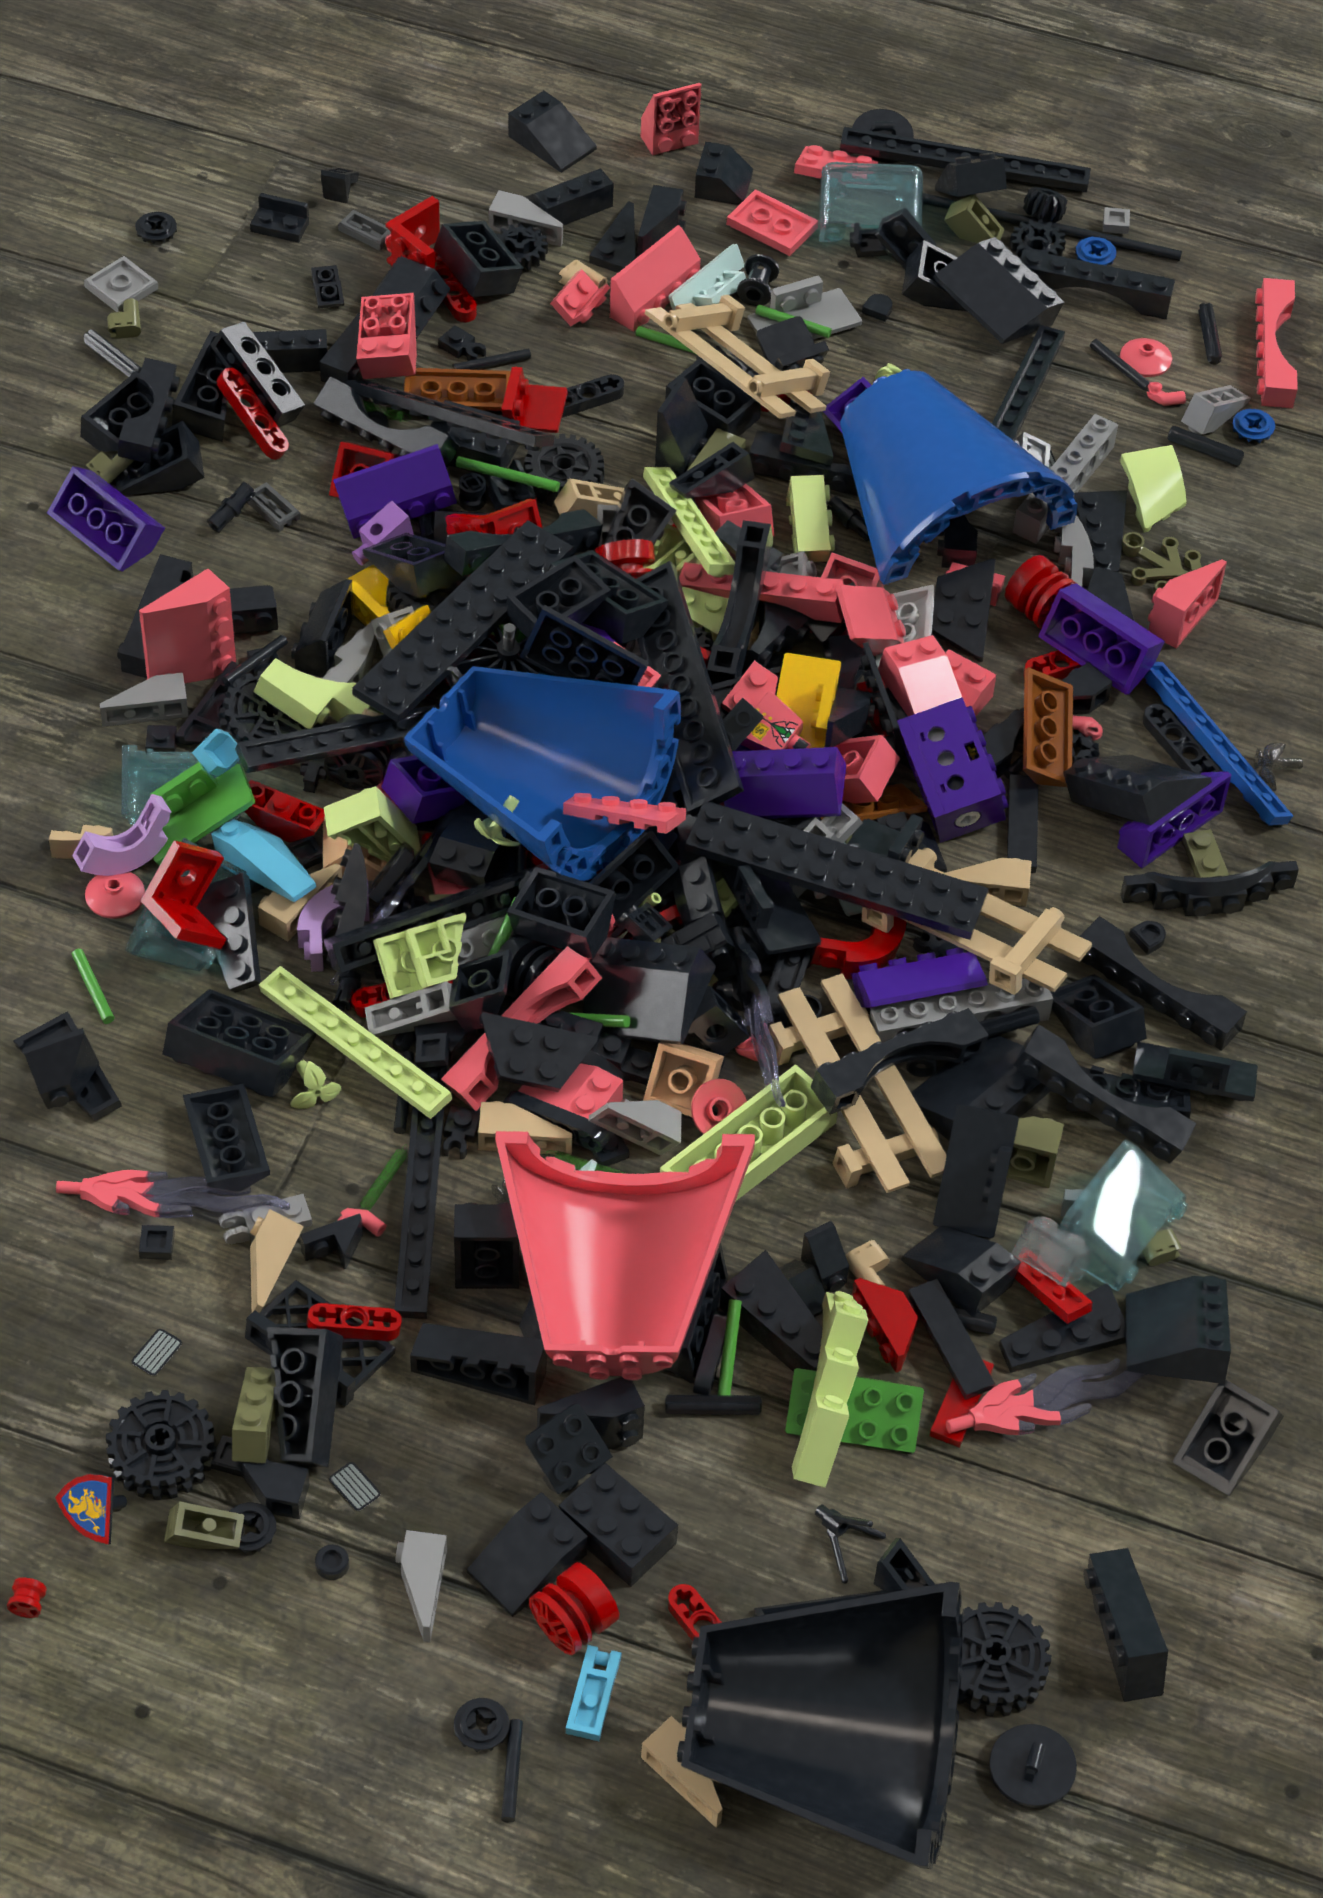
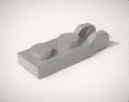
(298, 1213)

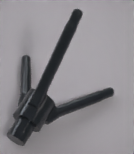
(837, 1525)

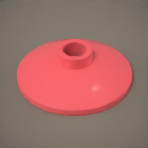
(1147, 356)
(114, 902)
(716, 1092)

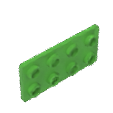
(202, 803)
(879, 1411)

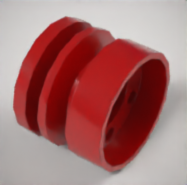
(629, 555)
(1035, 588)
(574, 1608)

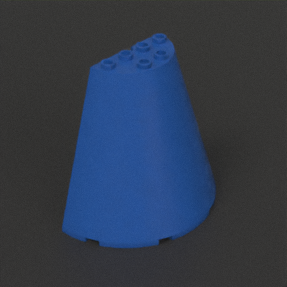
(931, 459)
(543, 745)

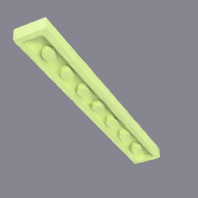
(691, 524)
(355, 1042)

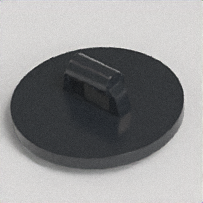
(885, 122)
(1032, 1766)

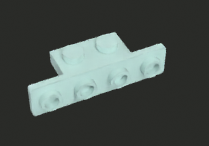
(712, 281)

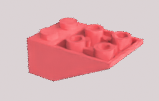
(672, 119)
(387, 336)

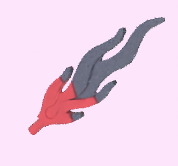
(161, 1197)
(1017, 1415)

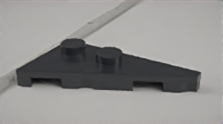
(618, 244)

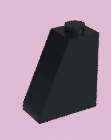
(1111, 589)

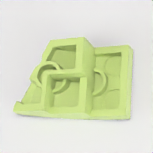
(1154, 484)
(421, 955)

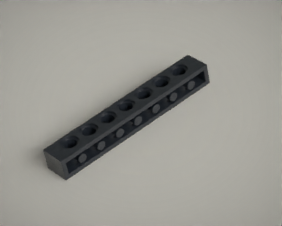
(478, 903)

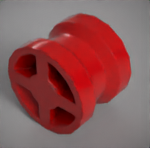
(26, 1597)

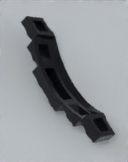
(697, 893)
(1209, 894)
(610, 1051)

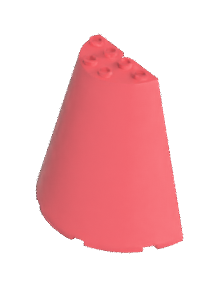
(618, 1253)

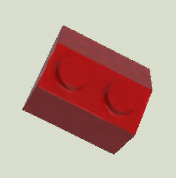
(354, 458)

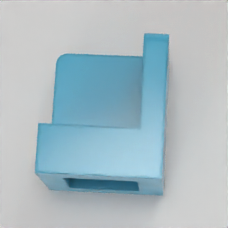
(217, 752)

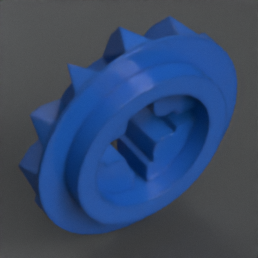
(1098, 246)
(1252, 418)

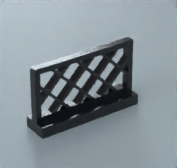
(257, 1334)

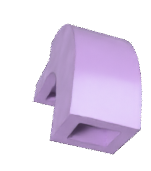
(129, 849)
(316, 922)

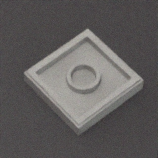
(120, 282)

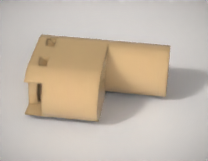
(569, 271)
(867, 1260)

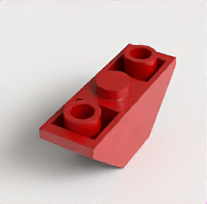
(283, 814)
(889, 1319)

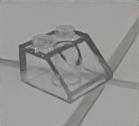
(1052, 1251)

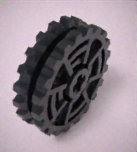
(250, 716)
(164, 1468)
(1020, 1661)

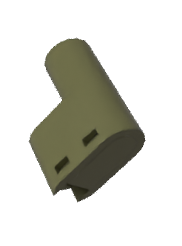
(125, 323)
(108, 468)
(1162, 1248)

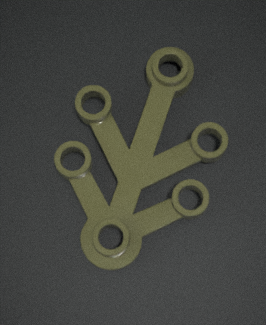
(1134, 546)

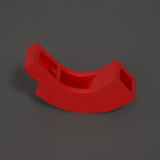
(850, 955)

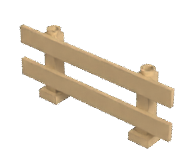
(760, 387)
(1006, 962)
(875, 1151)

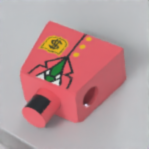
(778, 728)

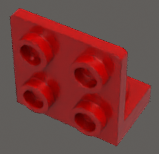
(533, 405)

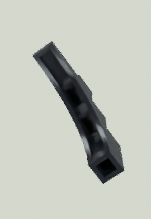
(777, 624)

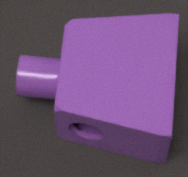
(384, 525)

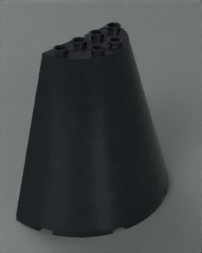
(837, 1714)

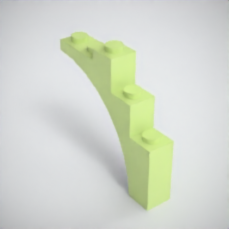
(307, 697)
(836, 1371)

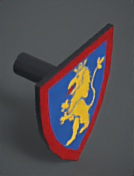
(90, 1504)

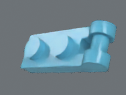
(593, 1694)

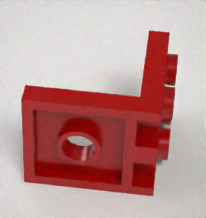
(414, 242)
(498, 522)
(176, 898)

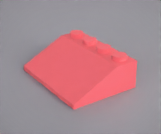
(190, 630)

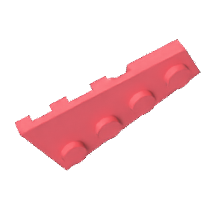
(644, 815)

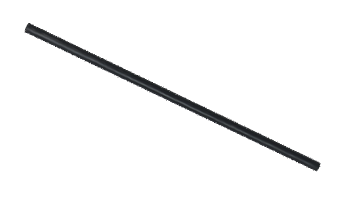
(1068, 230)

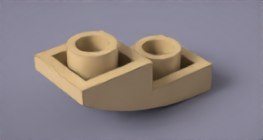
(64, 843)

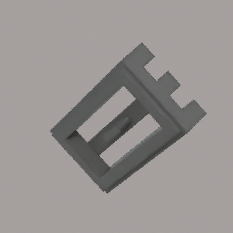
(363, 232)
(270, 511)

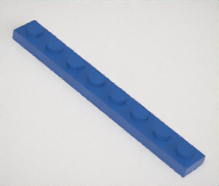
(1217, 745)

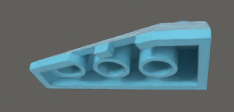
(263, 858)

